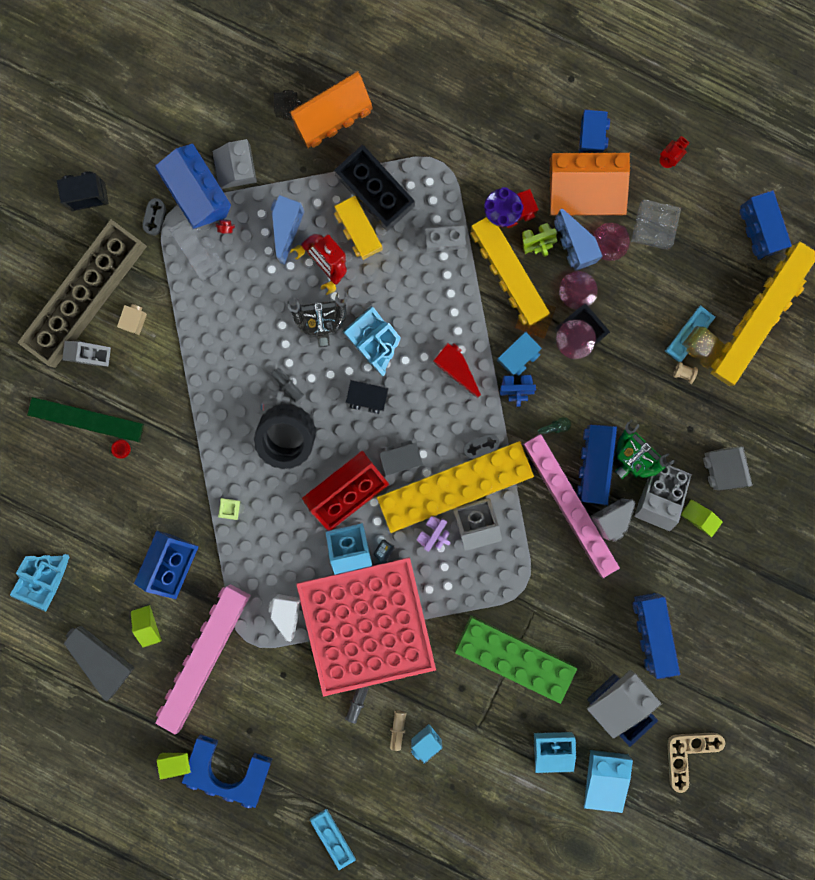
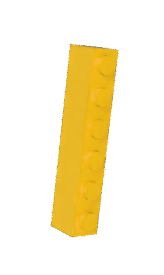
(510, 272)

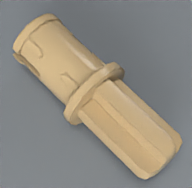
(397, 730)

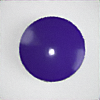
(503, 207)

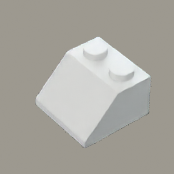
(285, 614)

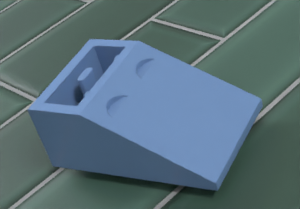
(580, 244)

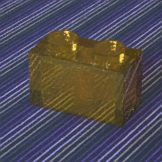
(704, 345)

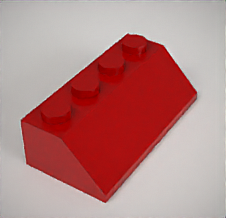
(345, 491)

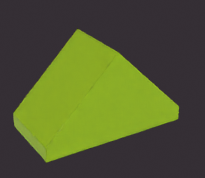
(701, 518)
(144, 626)
(172, 765)

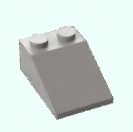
(727, 468)
(623, 704)

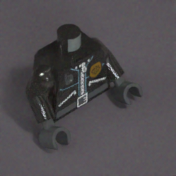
(320, 318)

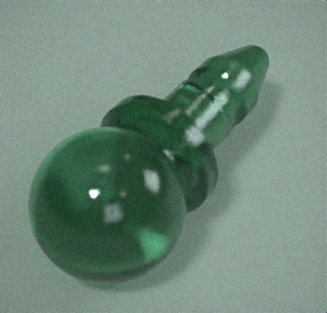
(561, 425)

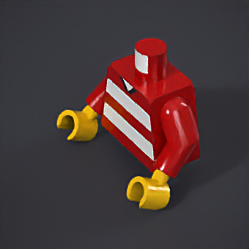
(327, 256)

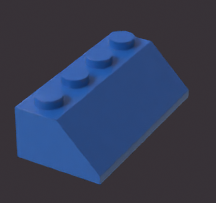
(193, 186)
(597, 464)

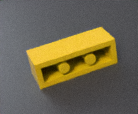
(357, 228)

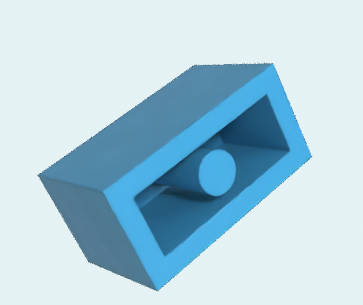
(519, 354)

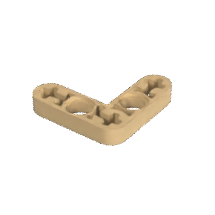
(686, 748)

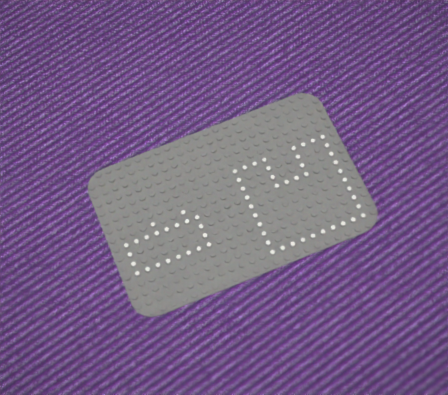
(241, 330)

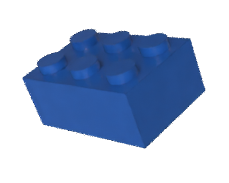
(765, 225)

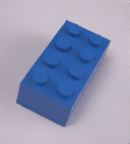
(656, 635)

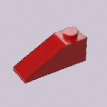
(455, 365)

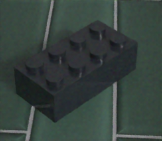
(374, 188)

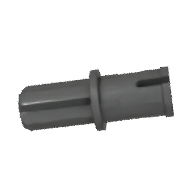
(287, 384)
(356, 704)

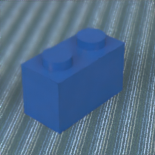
(593, 131)

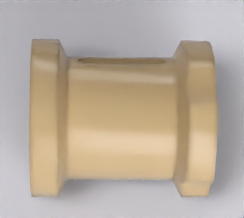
(685, 372)

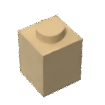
(132, 319)

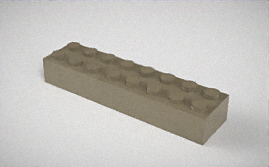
(82, 293)

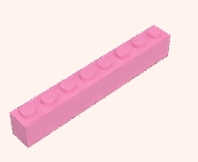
(570, 506)
(202, 659)

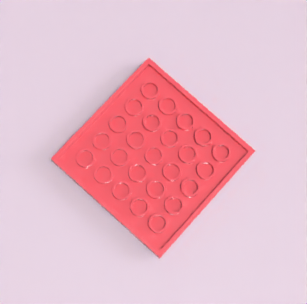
(366, 626)

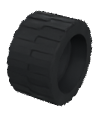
(285, 457)

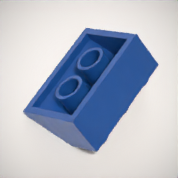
(165, 565)

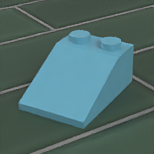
(607, 781)

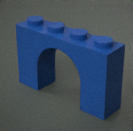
(201, 776)

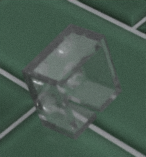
(656, 224)

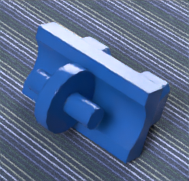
(520, 391)

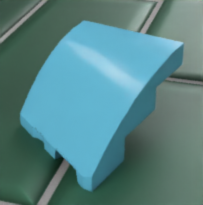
(373, 339)
(39, 579)

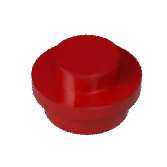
(225, 226)
(120, 449)

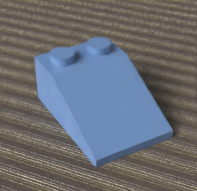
(286, 221)

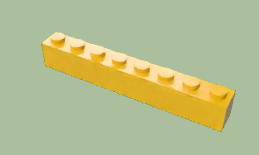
(764, 314)

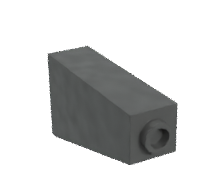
(98, 661)

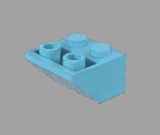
(554, 752)

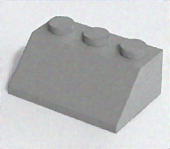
(613, 519)

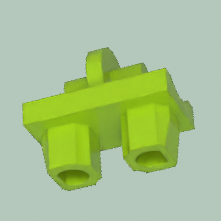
(539, 242)

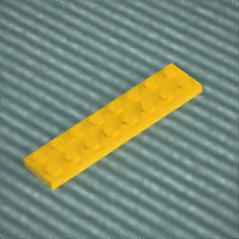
(455, 487)

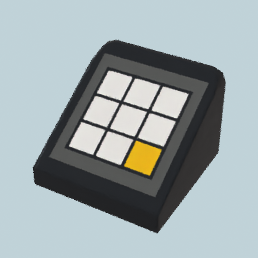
(384, 551)

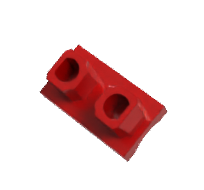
(673, 152)

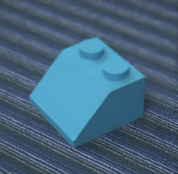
(348, 549)

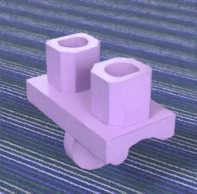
(428, 541)

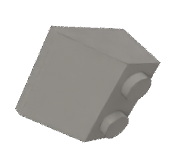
(234, 164)
(477, 524)

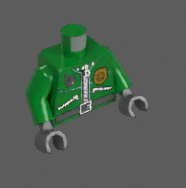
(638, 456)

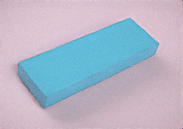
(700, 317)
(332, 839)

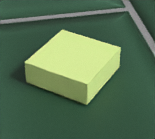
(229, 509)

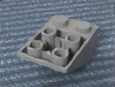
(664, 498)

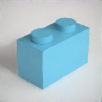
(426, 744)

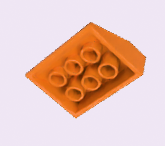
(332, 110)
(589, 183)

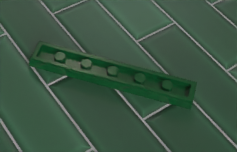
(85, 419)

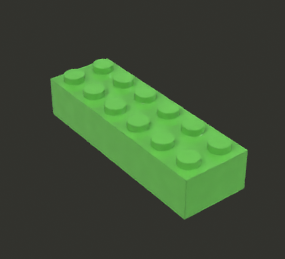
(515, 659)

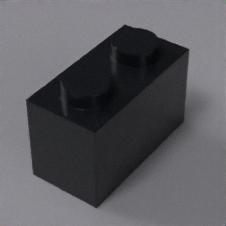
(366, 396)

